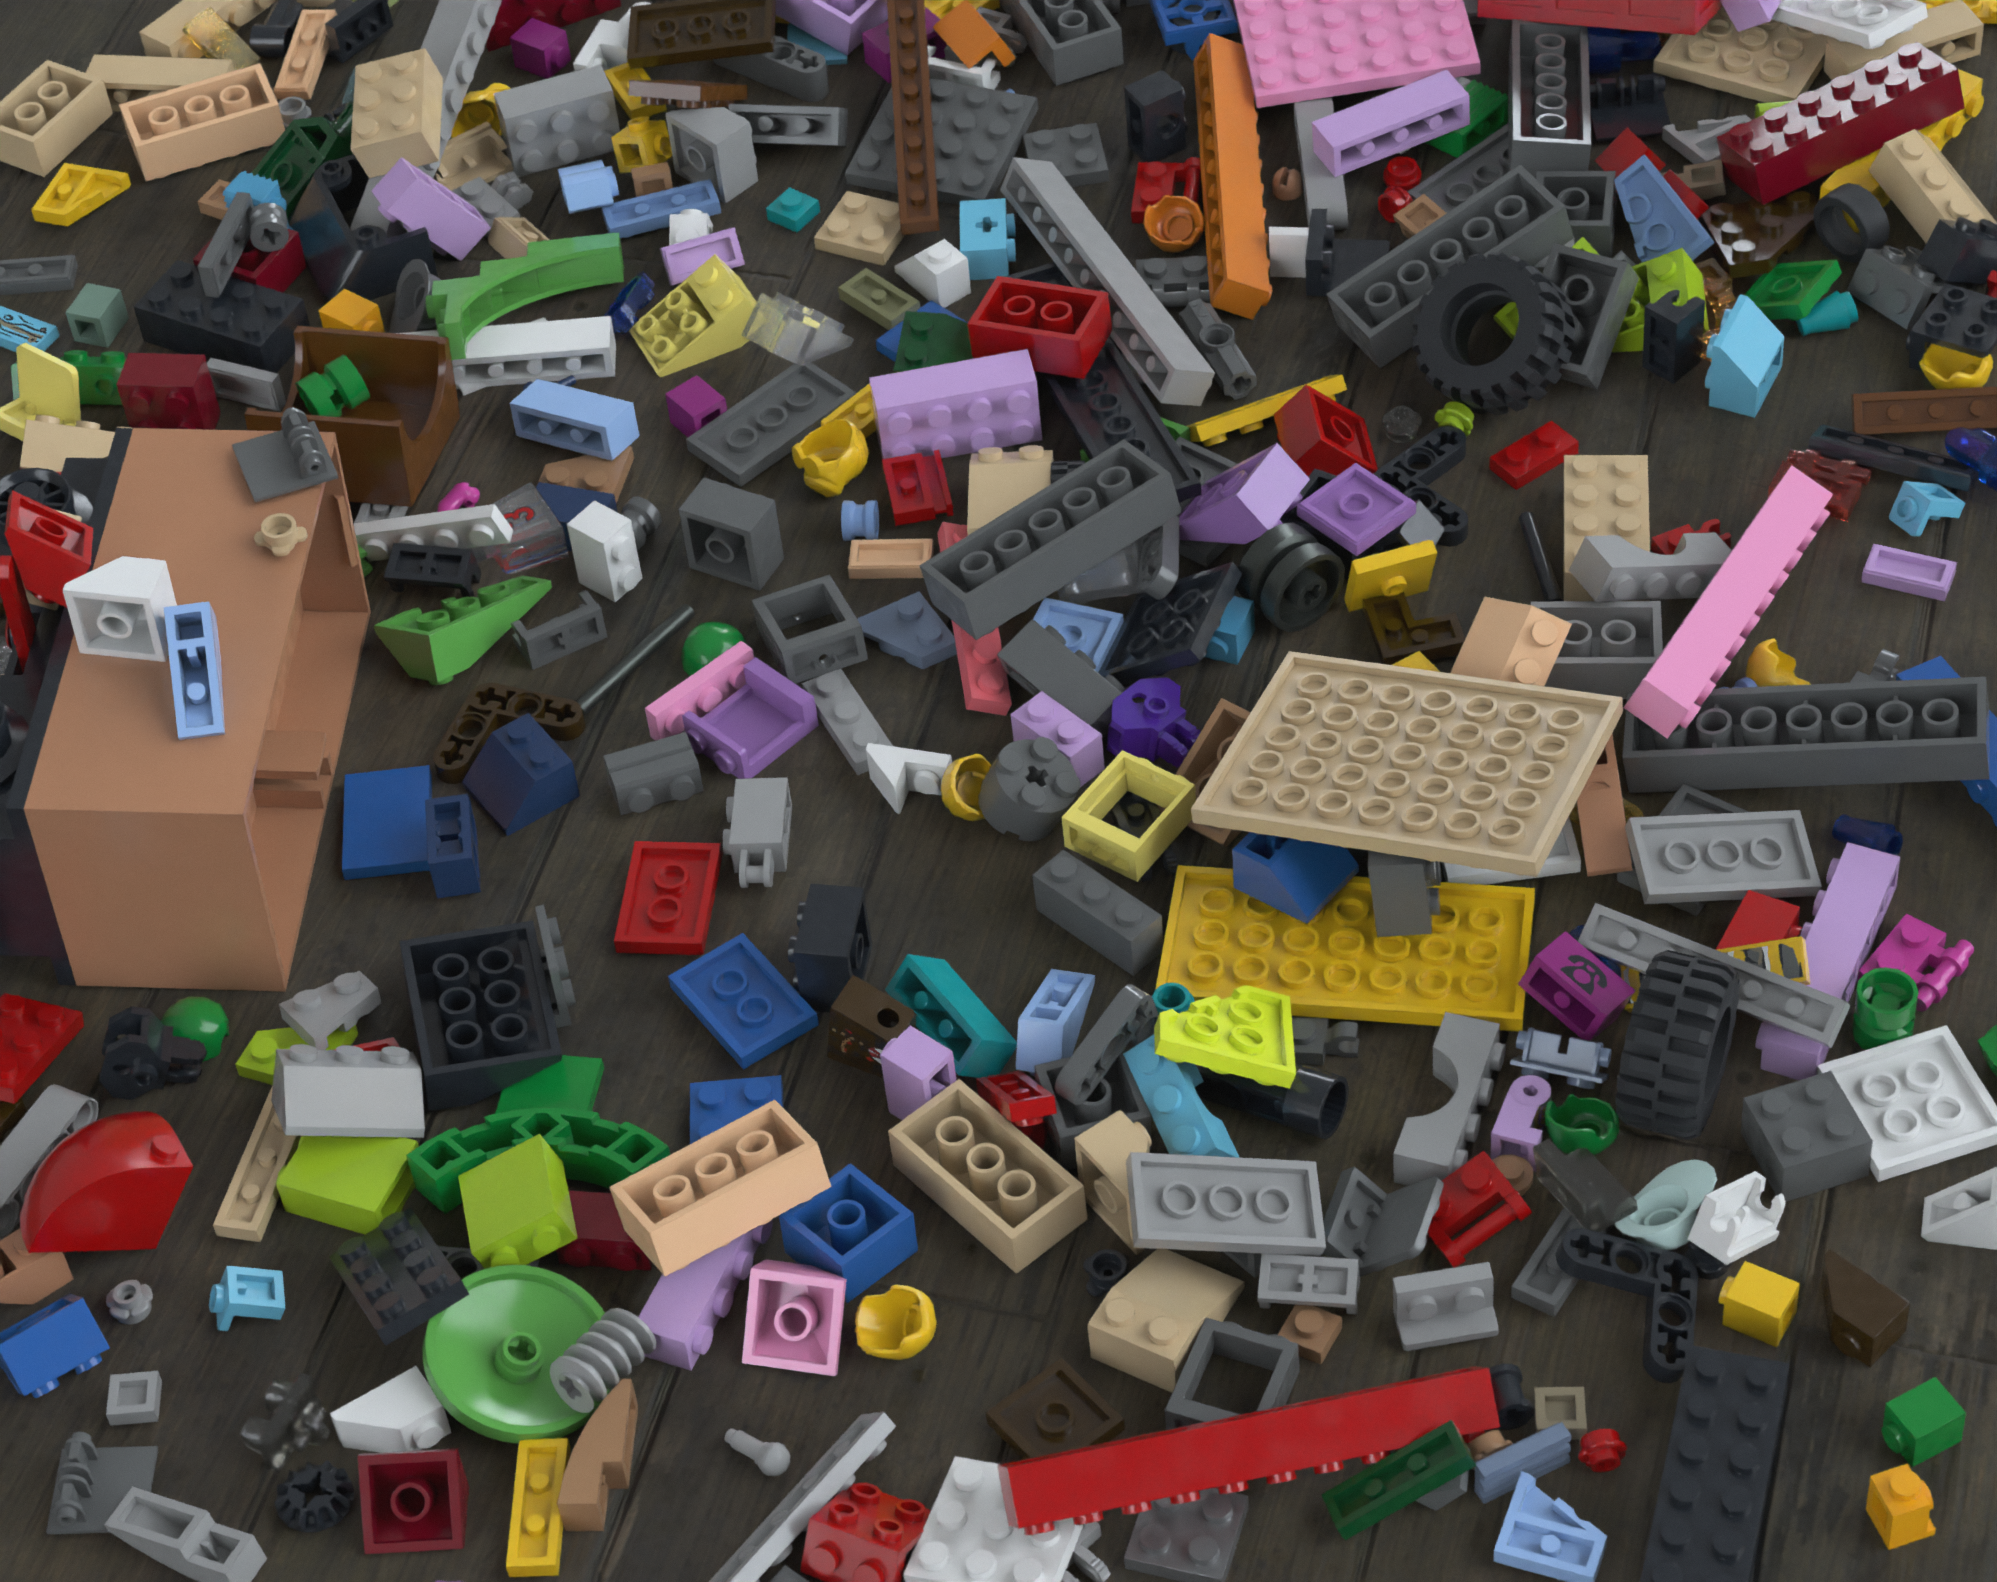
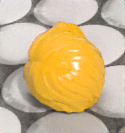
(831, 456)

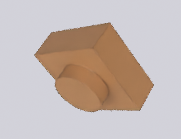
(651, 179)
(213, 202)
(1312, 1330)

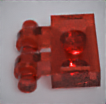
(1840, 478)

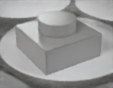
(134, 1398)

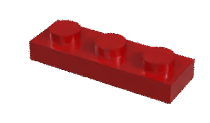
(1017, 1097)

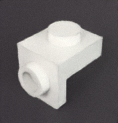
(689, 225)

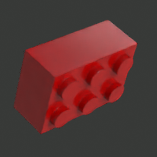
(1055, 323)

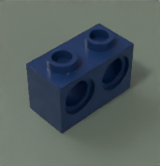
(452, 846)

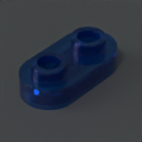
(631, 298)

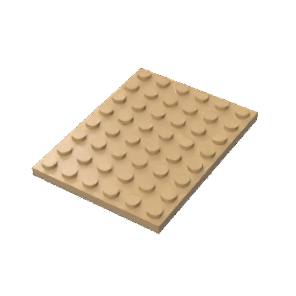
(1410, 762)

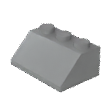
(348, 1092)

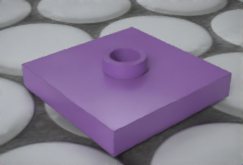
(1356, 509)

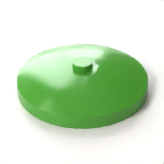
(496, 1350)

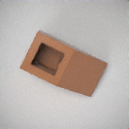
(29, 1276)

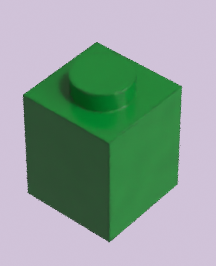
(1923, 1422)

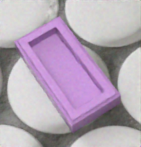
(687, 256)
(1909, 572)

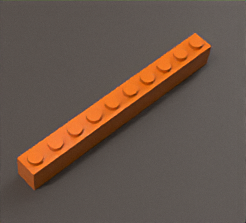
(1231, 179)

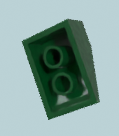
(931, 341)

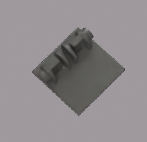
(285, 458)
(95, 1482)

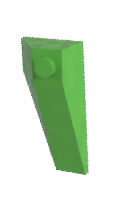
(454, 637)

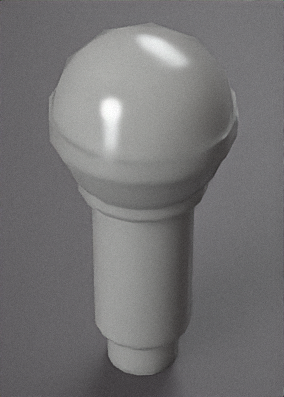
(770, 1457)

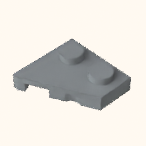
(1701, 143)
(334, 1005)

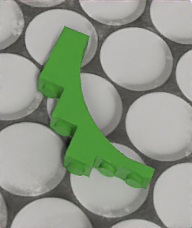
(503, 285)

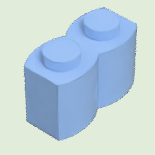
(588, 186)

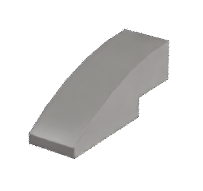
(185, 1538)

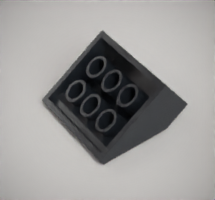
(478, 1011)

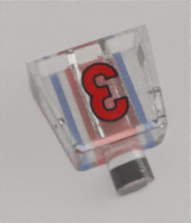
(535, 537)

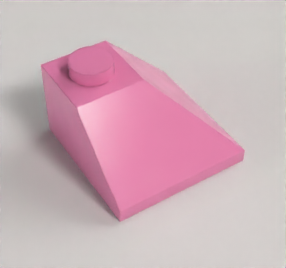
(794, 1317)

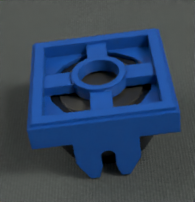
(1189, 22)

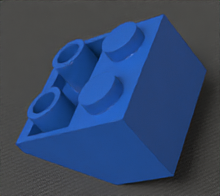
(1291, 872)

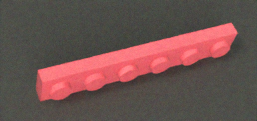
(980, 669)

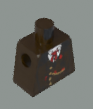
(863, 1024)

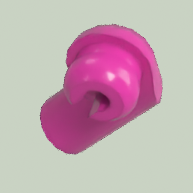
(459, 495)

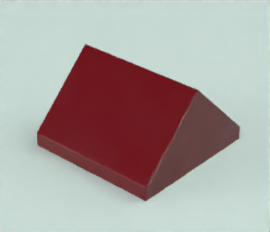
(413, 1501)

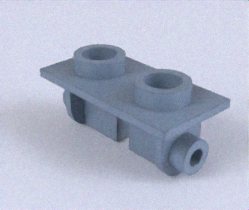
(1543, 1057)

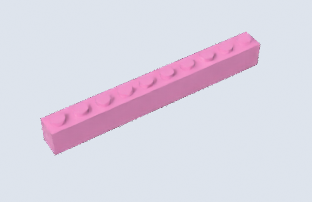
(1731, 605)

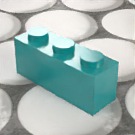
(952, 1015)

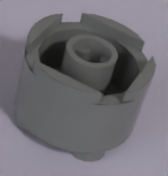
(1028, 789)

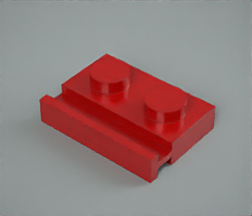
(917, 487)

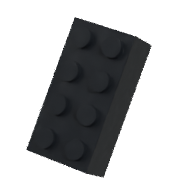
(240, 326)

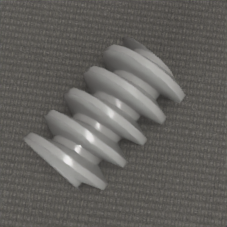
(601, 1359)

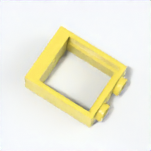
(1113, 847)

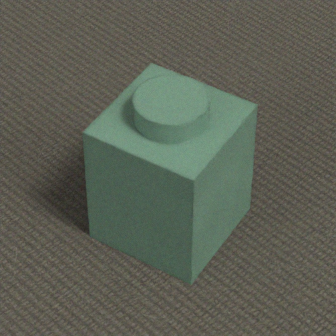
(97, 315)

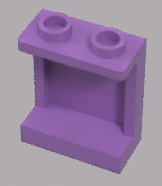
(753, 723)

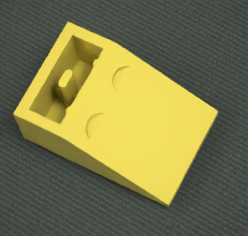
(696, 319)

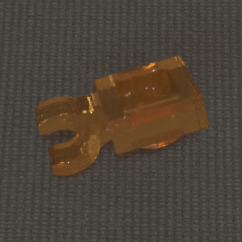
(1716, 285)

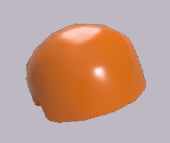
(1174, 223)

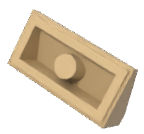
(511, 236)

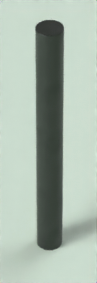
(635, 658)

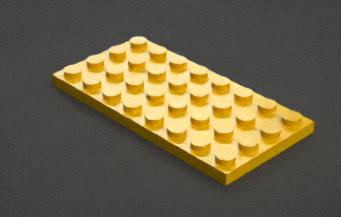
(1339, 964)

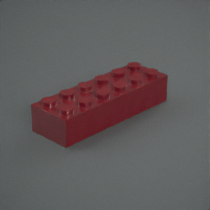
(1840, 122)

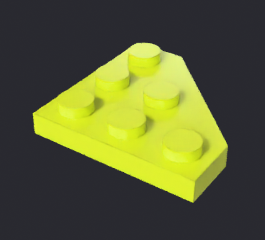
(1233, 1035)

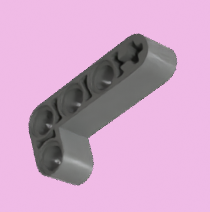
(787, 69)

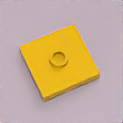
(1391, 573)

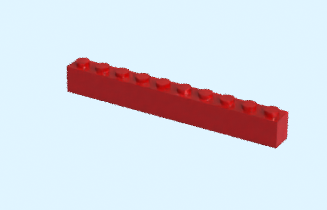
(1242, 1448)

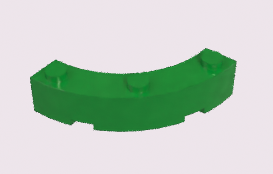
(587, 1145)

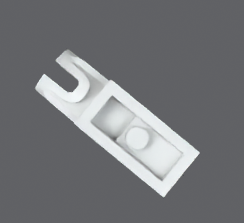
(606, 44)

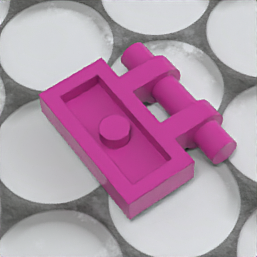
(1914, 947)

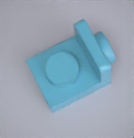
(1921, 502)
(247, 1294)

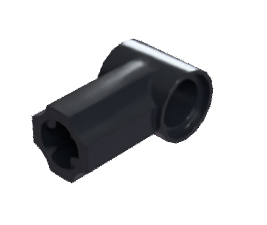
(276, 32)

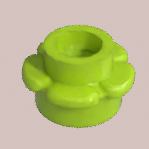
(1456, 415)

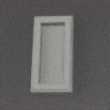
(246, 384)

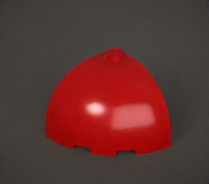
(106, 1187)

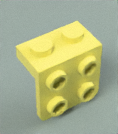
(45, 388)

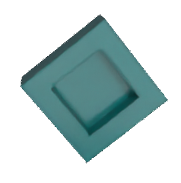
(793, 209)

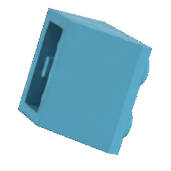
(1743, 359)

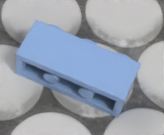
(574, 419)

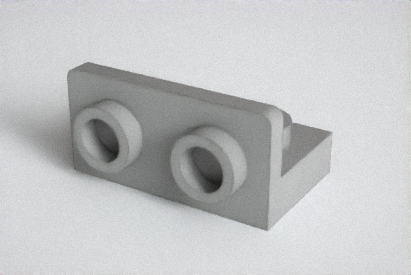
(1445, 1306)

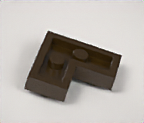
(1400, 635)

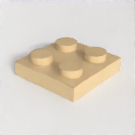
(861, 229)

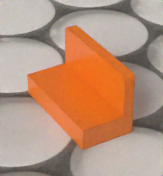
(971, 36)

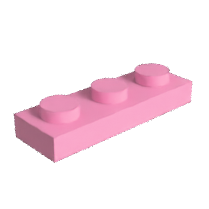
(699, 692)

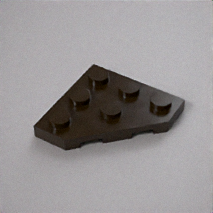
(1755, 235)

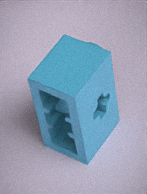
(985, 238)

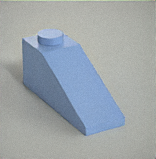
(195, 670)
(1053, 1019)

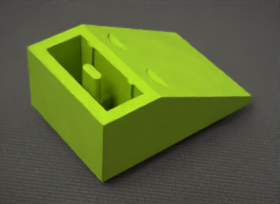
(1656, 278)

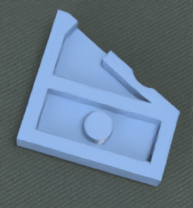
(1548, 1537)

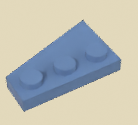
(1657, 214)

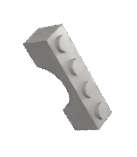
(1622, 572)
(1464, 1060)

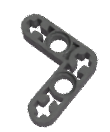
(1122, 1025)

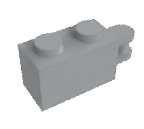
(759, 829)

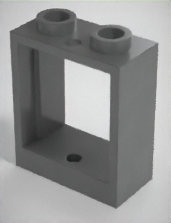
(800, 655)
(1240, 1344)

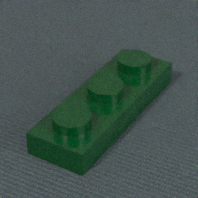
(1398, 1480)

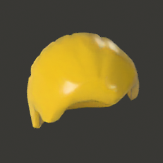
(1954, 369)
(1771, 666)
(962, 786)
(895, 1323)

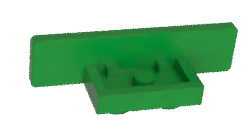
(96, 376)

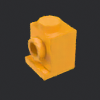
(1906, 1502)

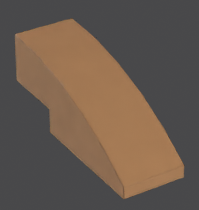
(599, 1461)

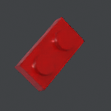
(1533, 455)

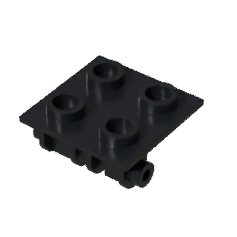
(1635, 107)

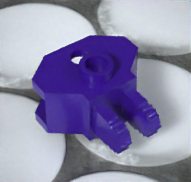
(1152, 726)

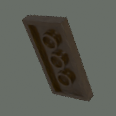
(699, 31)

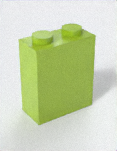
(347, 1180)
(517, 1205)

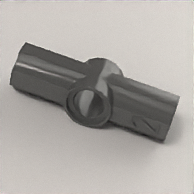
(1218, 348)

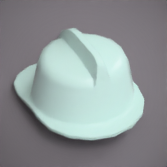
(1669, 1205)

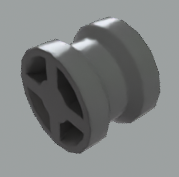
(271, 217)

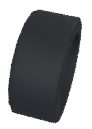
(1865, 212)

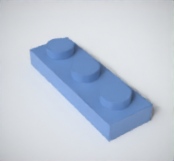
(654, 209)

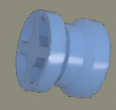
(860, 520)

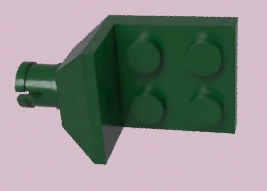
(302, 150)

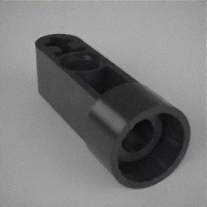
(1310, 1106)

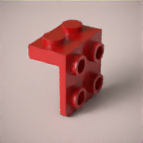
(862, 1536)

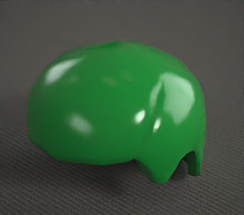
(707, 643)
(198, 1020)
(1582, 1124)

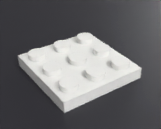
(1917, 1101)
(971, 1537)

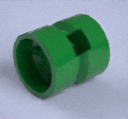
(334, 389)
(1884, 1007)

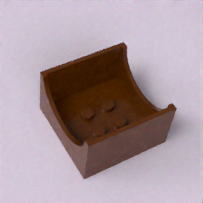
(397, 433)

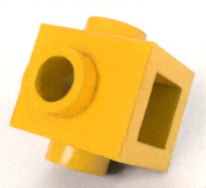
(641, 144)

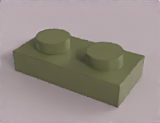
(877, 298)

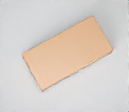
(888, 558)

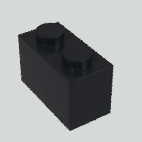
(1961, 250)

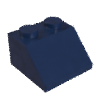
(521, 775)

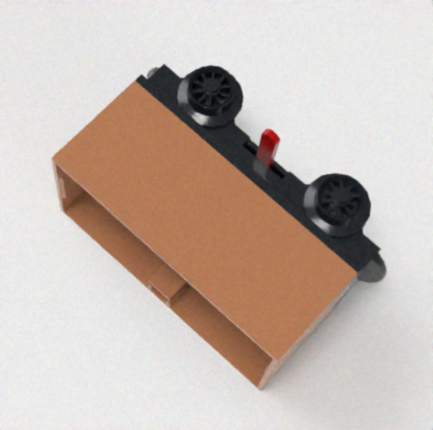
(151, 849)

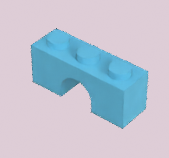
(1175, 1105)

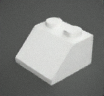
(122, 609)

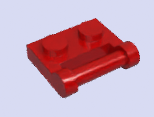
(1159, 179)
(1466, 1197)

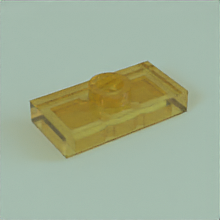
(219, 40)

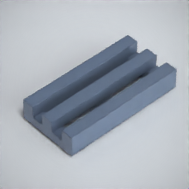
(1533, 1455)

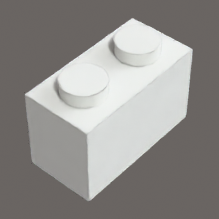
(604, 551)

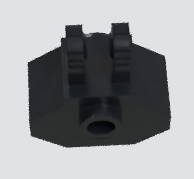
(146, 1055)

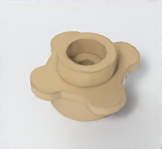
(280, 534)

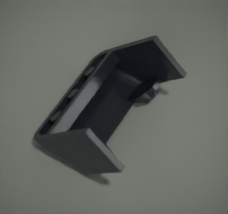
(347, 259)

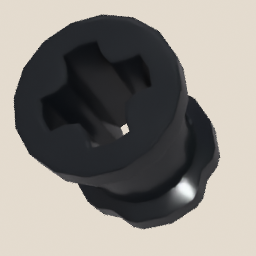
(1510, 1401)

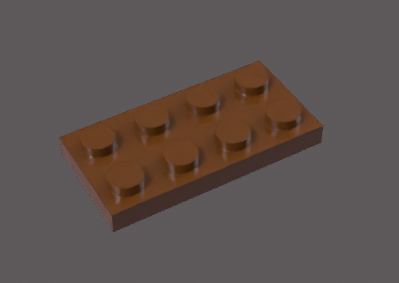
(687, 93)

